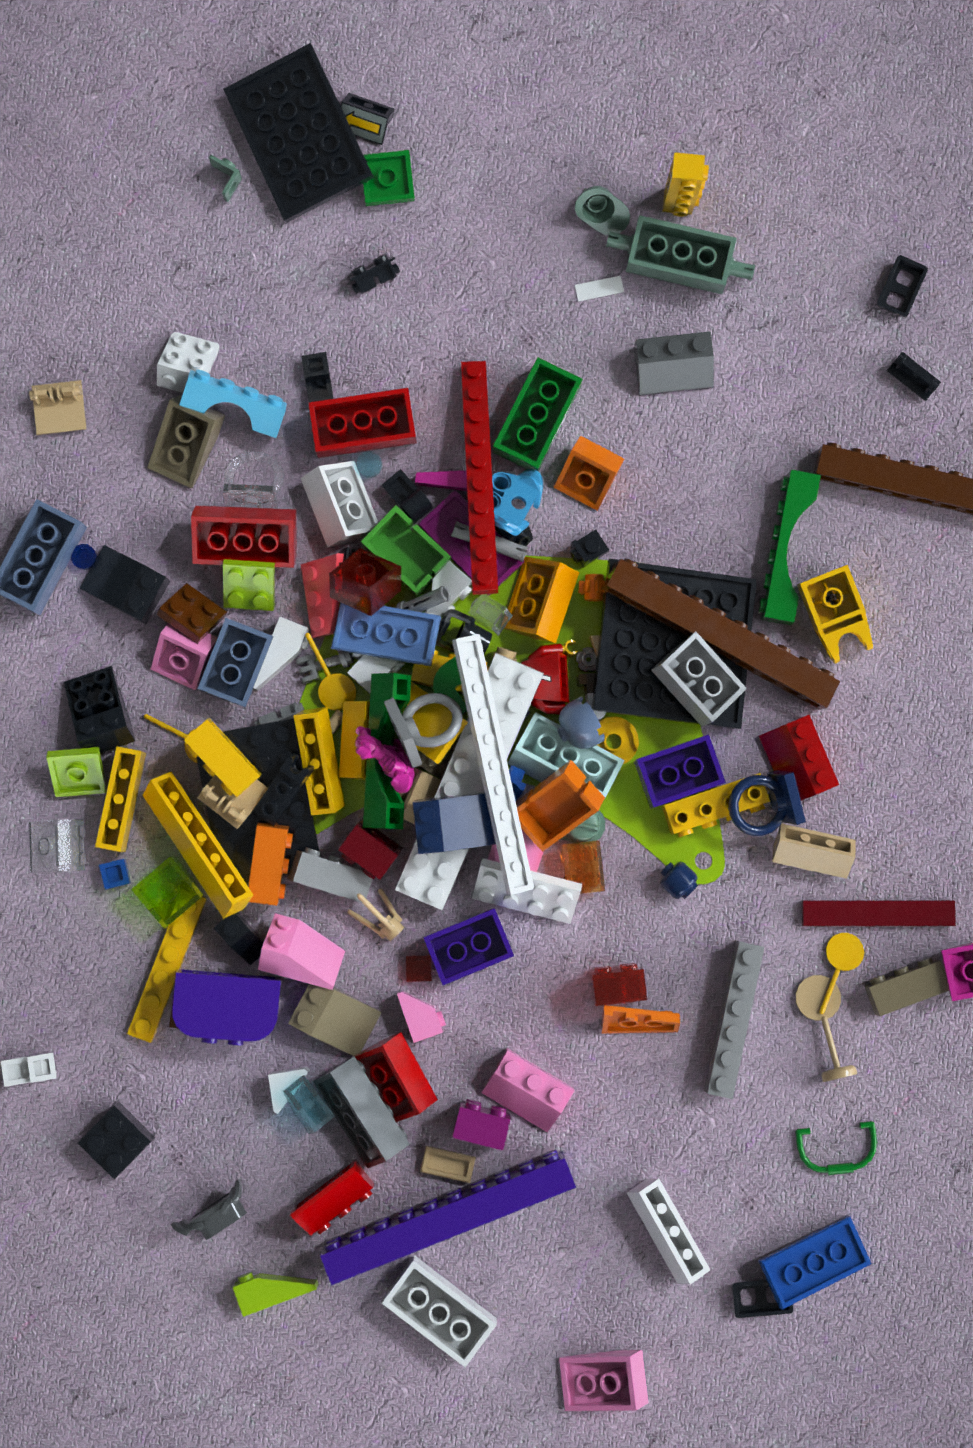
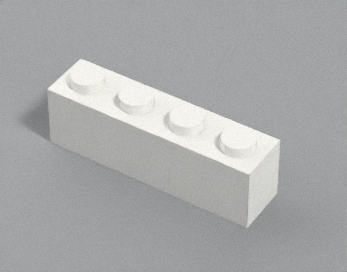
(668, 1231)

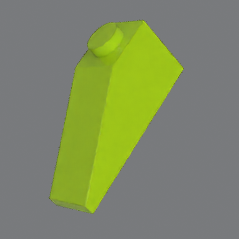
(267, 1290)

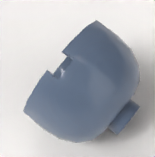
(579, 725)

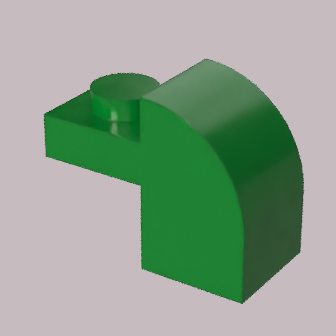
(446, 682)

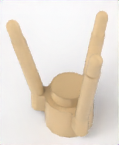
(389, 925)

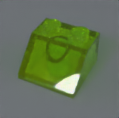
(168, 891)

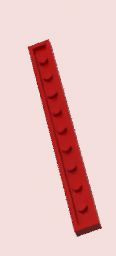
(479, 478)

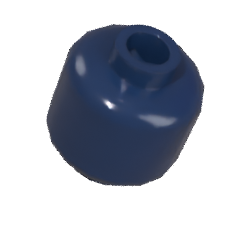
(678, 880)

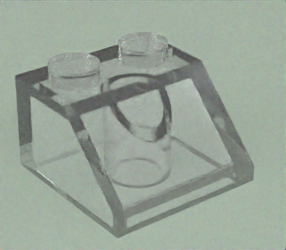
(57, 845)

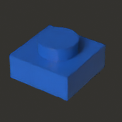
(115, 874)

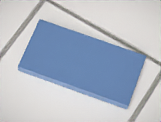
(387, 634)

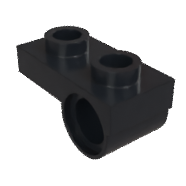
(407, 496)

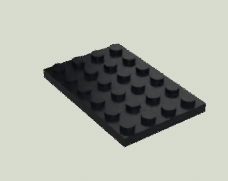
(298, 133)
(267, 749)

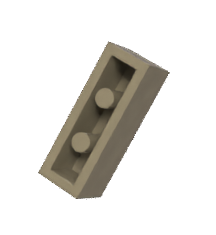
(907, 986)

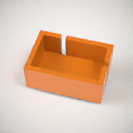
(558, 805)

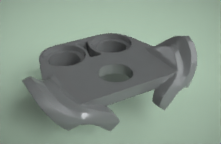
(216, 1216)

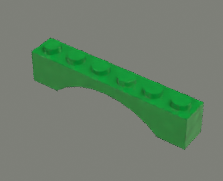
(780, 598)
(382, 803)

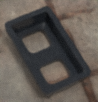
(909, 293)
(761, 1307)

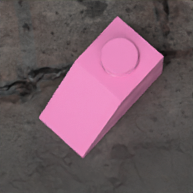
(420, 1017)

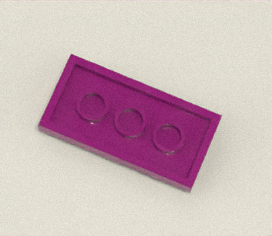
(440, 526)

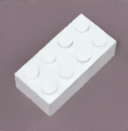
(439, 1311)

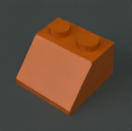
(588, 473)

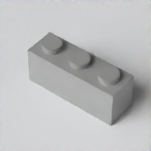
(329, 874)

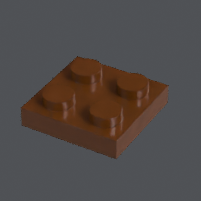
(191, 613)

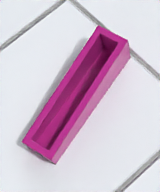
(443, 479)

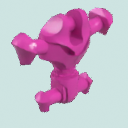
(391, 758)

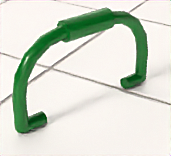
(842, 1168)

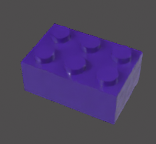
(679, 771)
(468, 946)

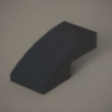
(317, 377)

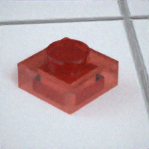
(418, 968)

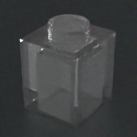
(490, 613)

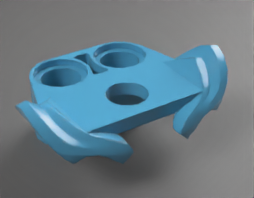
(525, 486)

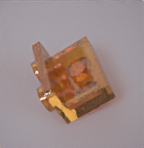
(584, 865)

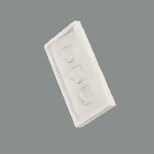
(550, 898)

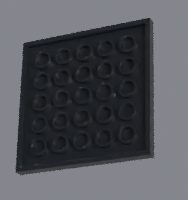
(637, 642)

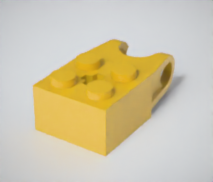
(835, 620)

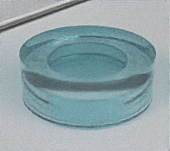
(369, 464)

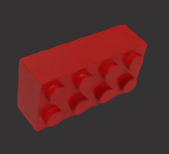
(362, 422)
(243, 535)

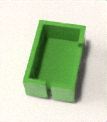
(410, 549)

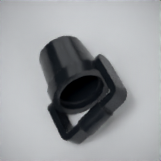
(467, 629)

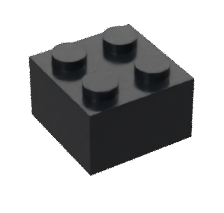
(116, 1140)

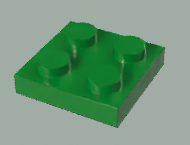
(391, 178)

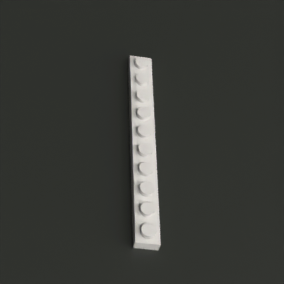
(493, 764)

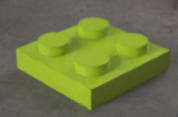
(248, 585)
(76, 772)

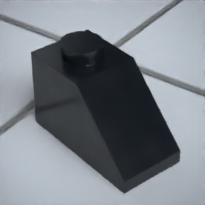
(240, 937)

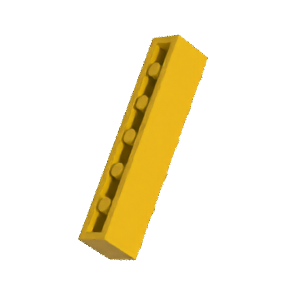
(197, 844)

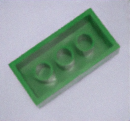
(537, 415)

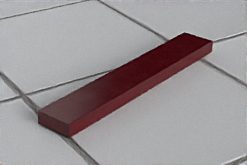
(878, 913)

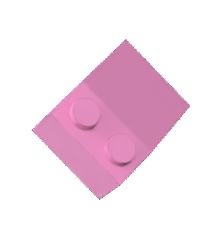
(300, 953)
(604, 1381)

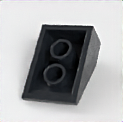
(125, 584)

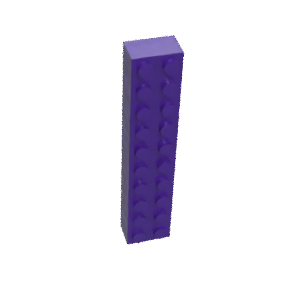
(446, 1217)

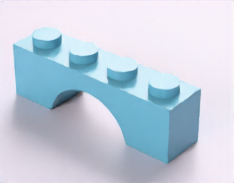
(204, 391)

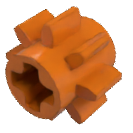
(592, 587)

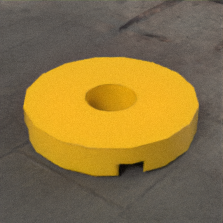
(626, 733)

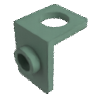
(228, 168)

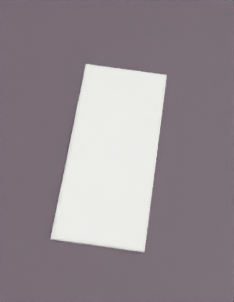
(599, 288)

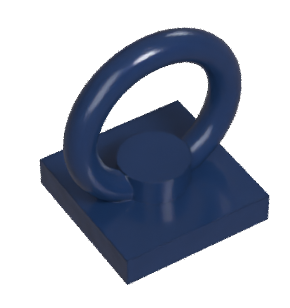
(783, 799)

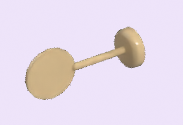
(809, 1001)

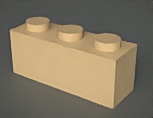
(814, 851)

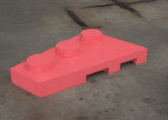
(320, 607)

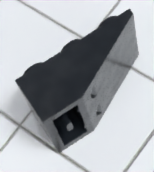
(99, 711)

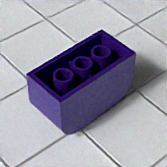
(225, 1005)

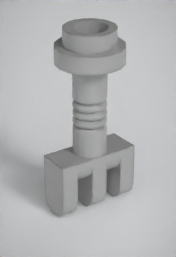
(313, 667)

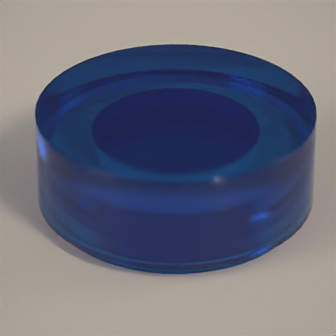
(83, 556)

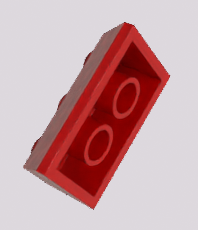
(799, 750)
(397, 1077)
(333, 1199)

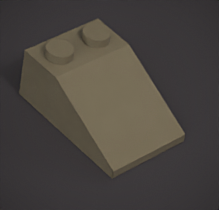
(185, 442)
(335, 1018)

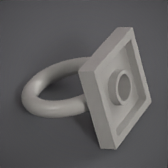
(408, 732)

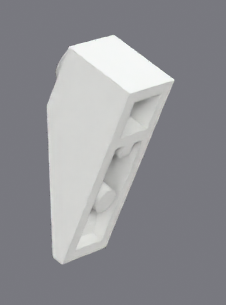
(285, 647)

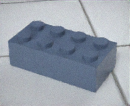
(39, 556)

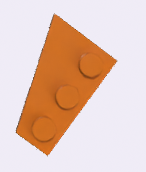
(634, 1020)

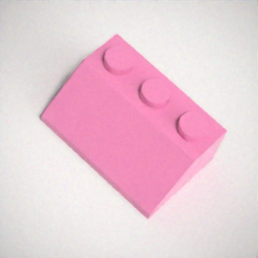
(528, 1090)

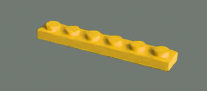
(163, 973)

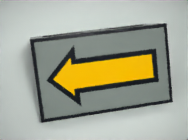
(367, 117)

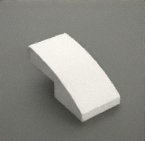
(28, 1069)

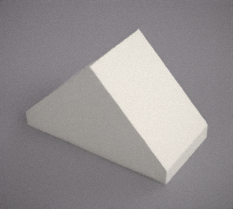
(280, 1081)

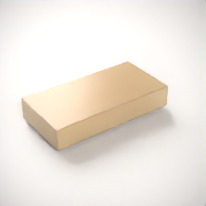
(447, 1164)

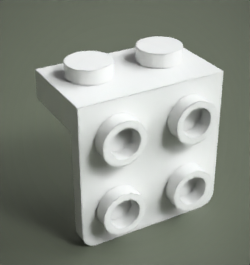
(181, 356)

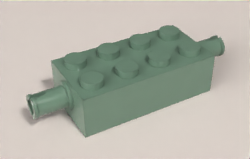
(681, 254)

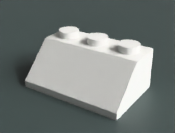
(339, 502)

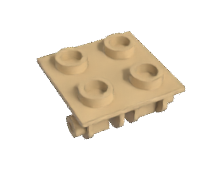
(58, 407)
(229, 807)

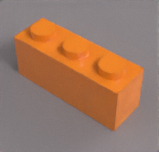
(269, 863)

